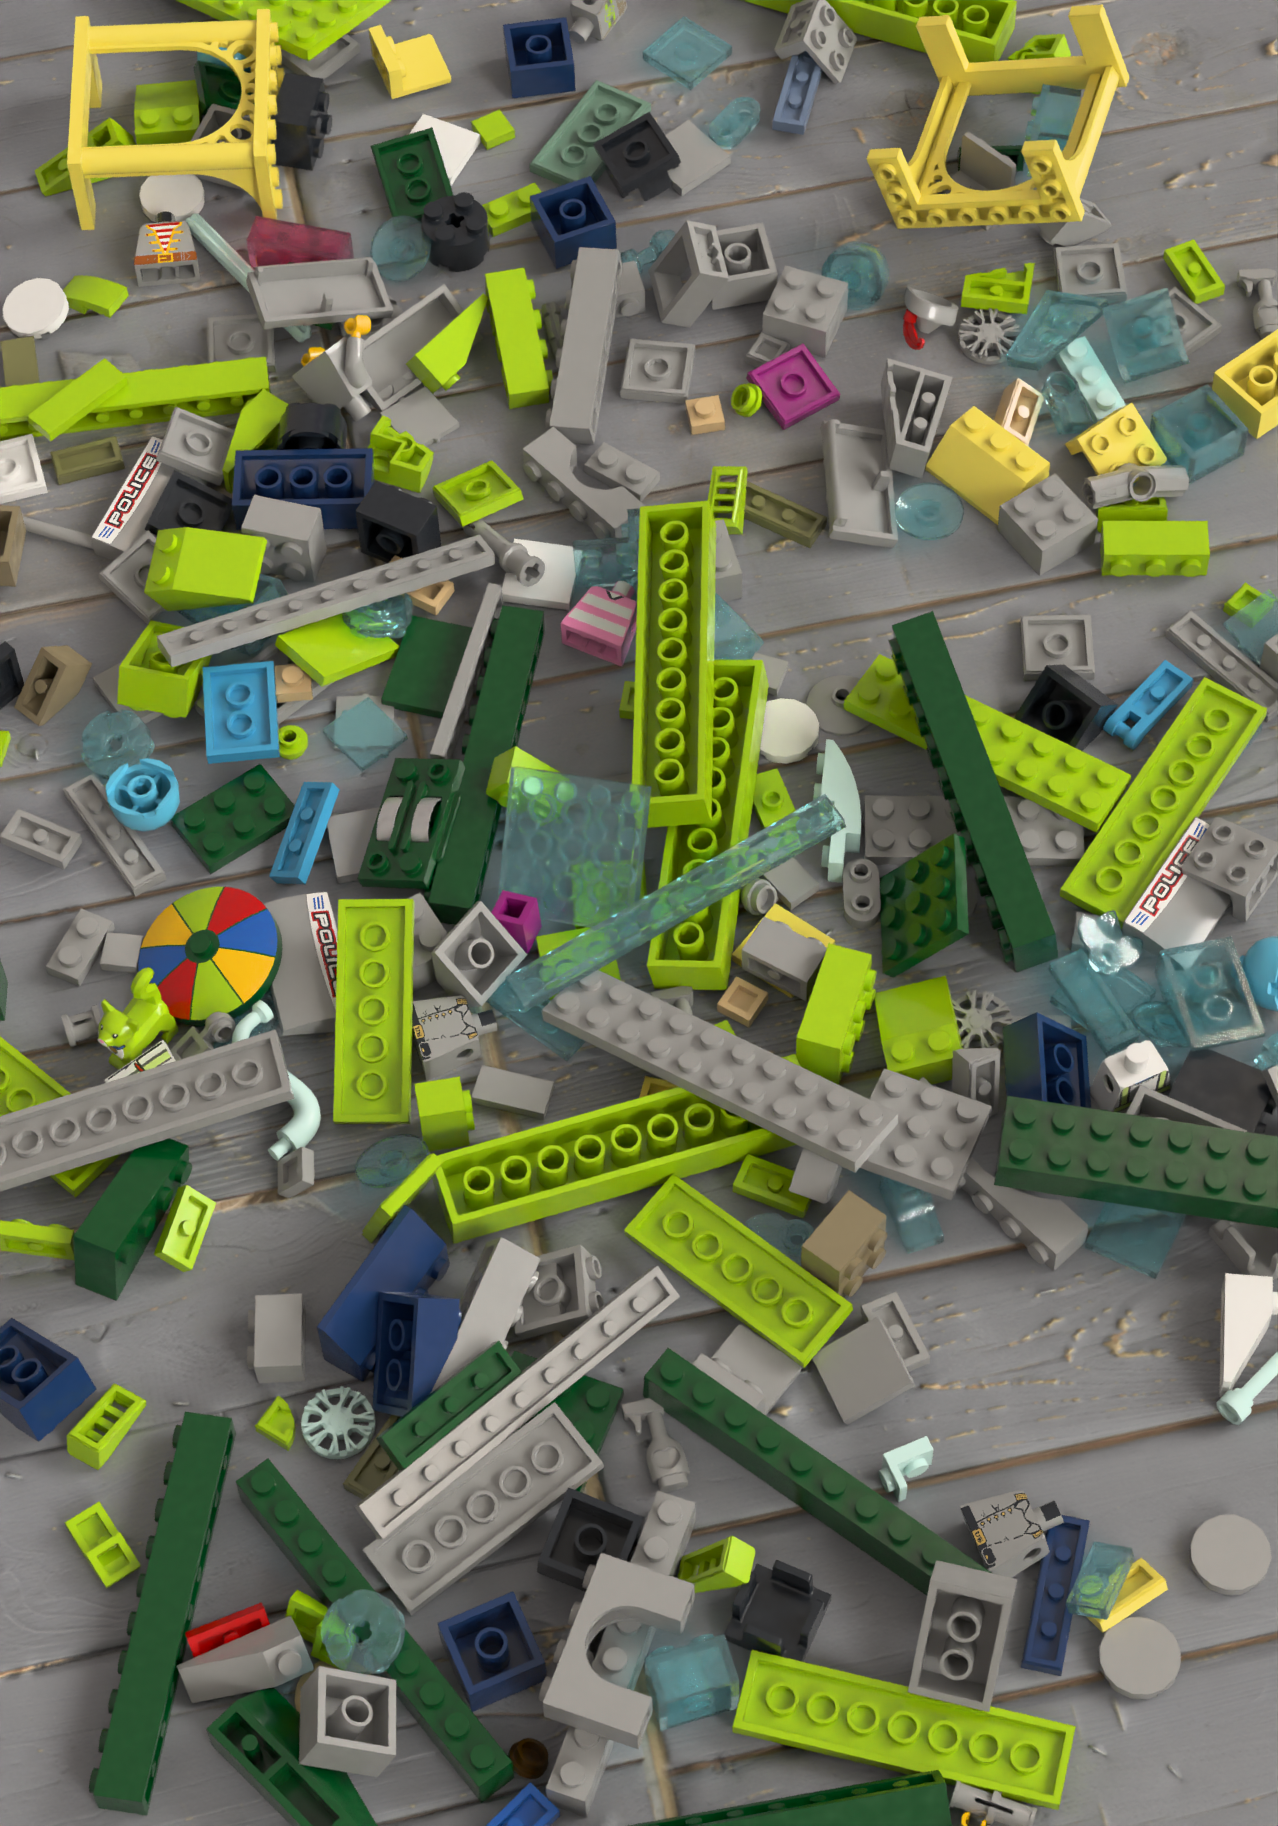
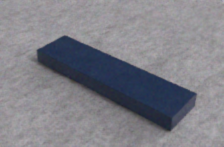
(1049, 1616)

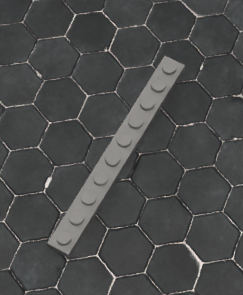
(325, 600)
(517, 1402)

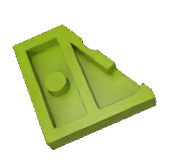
(999, 290)

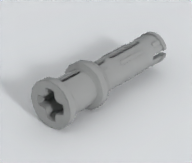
(511, 556)

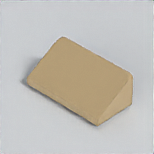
(1019, 410)

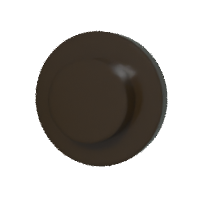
(529, 1758)

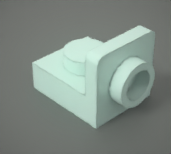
(906, 1460)

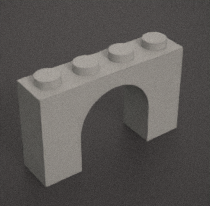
(613, 1594)

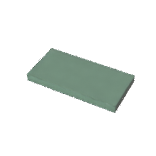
(570, 150)

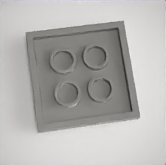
(932, 1134)

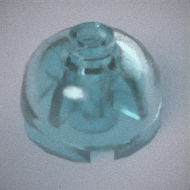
(863, 269)

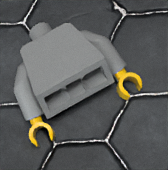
(339, 372)

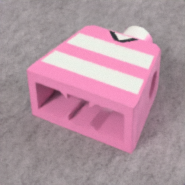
(602, 623)

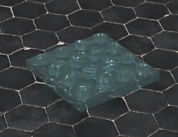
(574, 844)

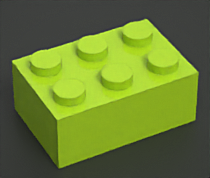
(836, 1012)

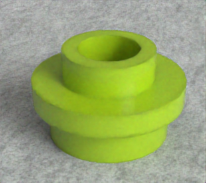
(746, 399)
(295, 748)

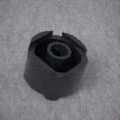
(456, 232)
(312, 427)

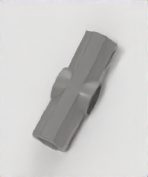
(1118, 485)

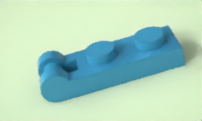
(1148, 704)

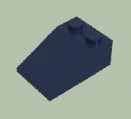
(411, 1347)
(38, 1380)

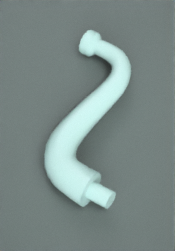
(307, 1113)

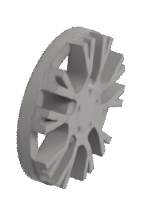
(987, 336)
(978, 1022)

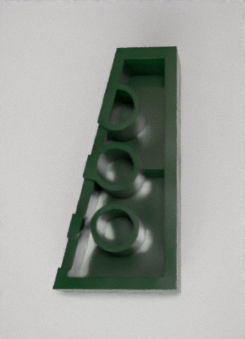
(128, 1216)

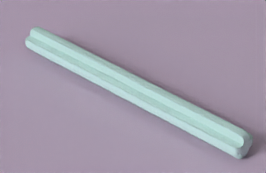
(232, 262)

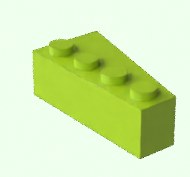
(517, 337)

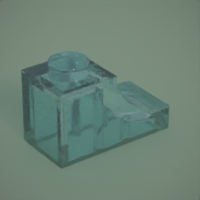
(912, 1214)

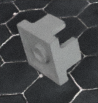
(1248, 1246)

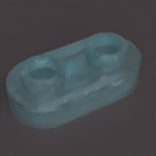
(730, 127)

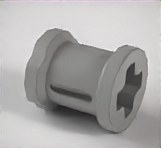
(81, 1025)

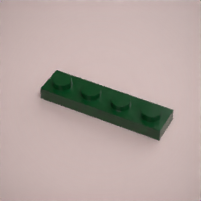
(448, 1405)

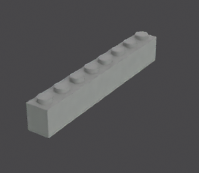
(621, 1656)

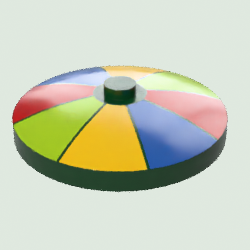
(212, 953)

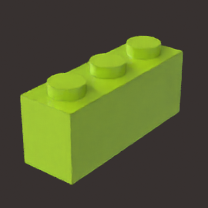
(1154, 548)

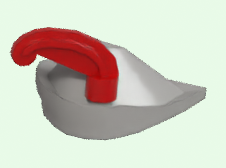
(927, 311)

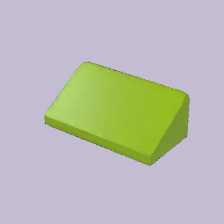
(1151, 510)

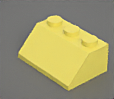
(985, 463)

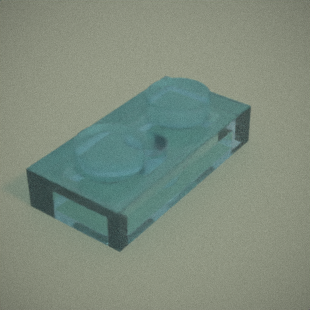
(1100, 1580)

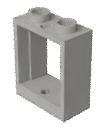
(690, 246)

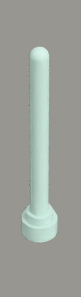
(1237, 1404)

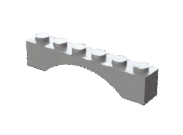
(1041, 1224)

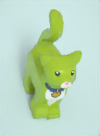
(139, 1023)

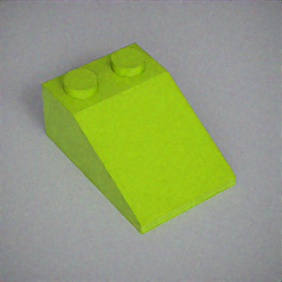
(166, 112)
(204, 568)
(151, 683)
(919, 1029)

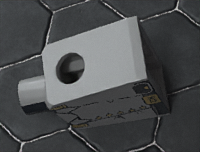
(448, 1033)
(1010, 1531)

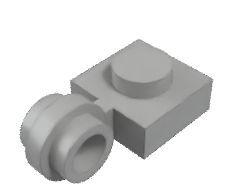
(218, 1028)

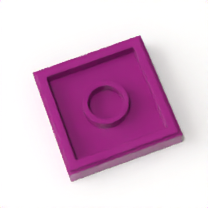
(793, 386)

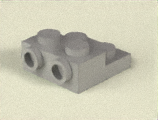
(562, 1294)

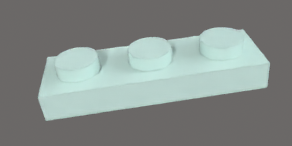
(1092, 378)

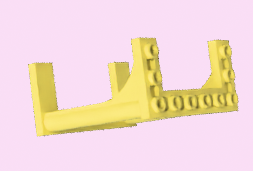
(238, 161)
(1057, 175)

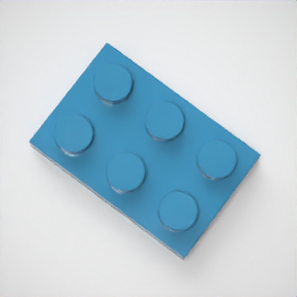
(240, 712)

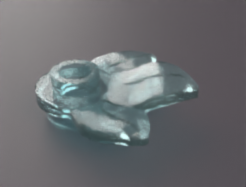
(1106, 945)
(778, 1231)

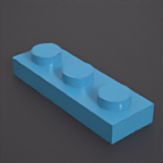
(304, 833)

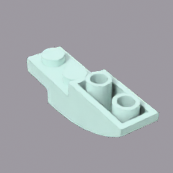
(842, 791)

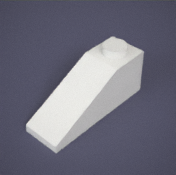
(1245, 1317)

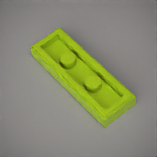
(77, 399)

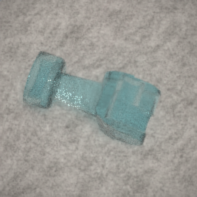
(649, 255)

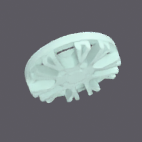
(338, 1422)

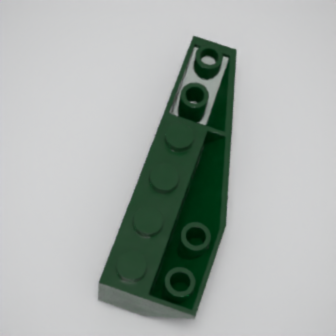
(262, 1743)

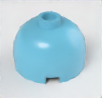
(143, 794)
(1261, 971)

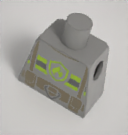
(594, 18)

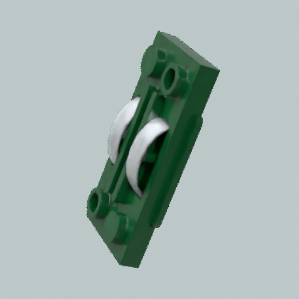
(412, 823)

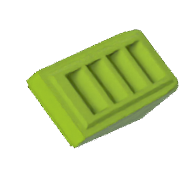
(734, 524)
(93, 1447)
(720, 1565)

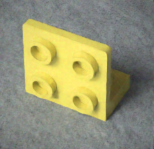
(408, 64)
(1118, 441)

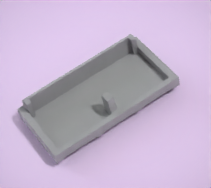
(318, 292)
(858, 484)

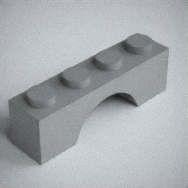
(552, 463)

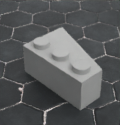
(912, 411)

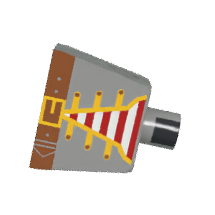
(165, 253)

